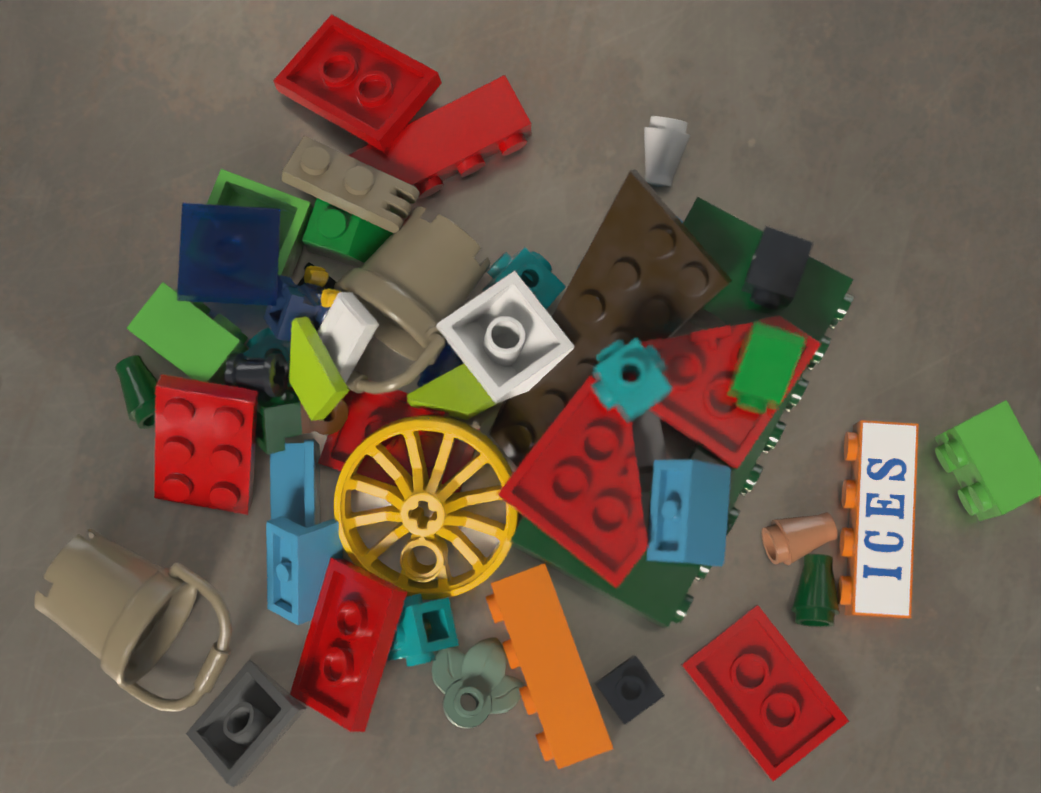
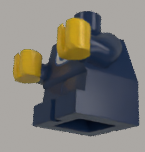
(300, 301)

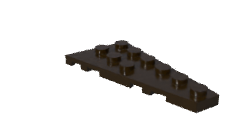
(634, 282)

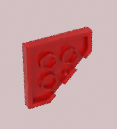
(700, 377)
(585, 487)

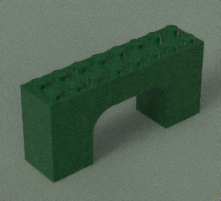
(661, 588)

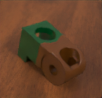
(287, 418)

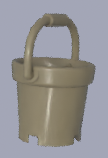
(410, 288)
(130, 613)

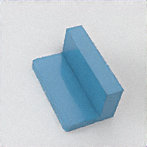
(296, 483)
(688, 512)
(298, 565)

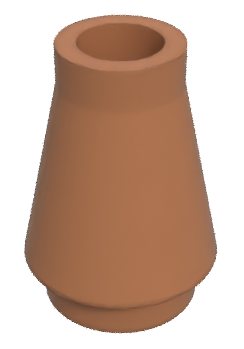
(795, 537)

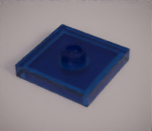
(228, 254)

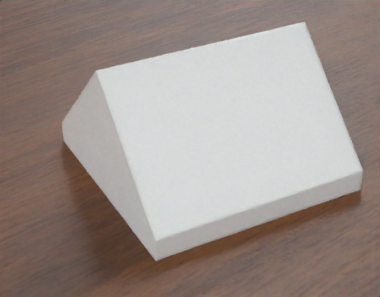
(506, 338)

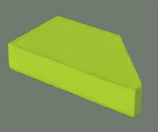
(313, 371)
(454, 393)

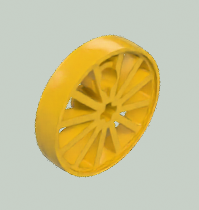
(405, 499)

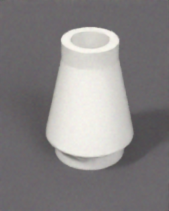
(664, 147)

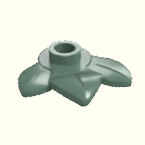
(478, 675)

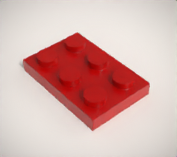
(357, 82)
(372, 411)
(205, 444)
(348, 644)
(764, 693)

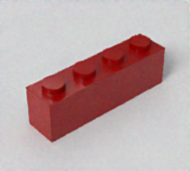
(454, 138)

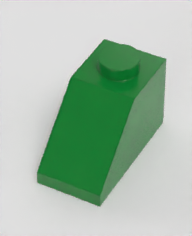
(342, 235)
(764, 367)

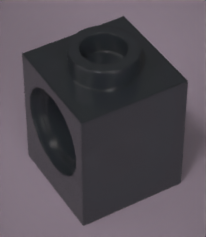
(776, 268)
(629, 689)

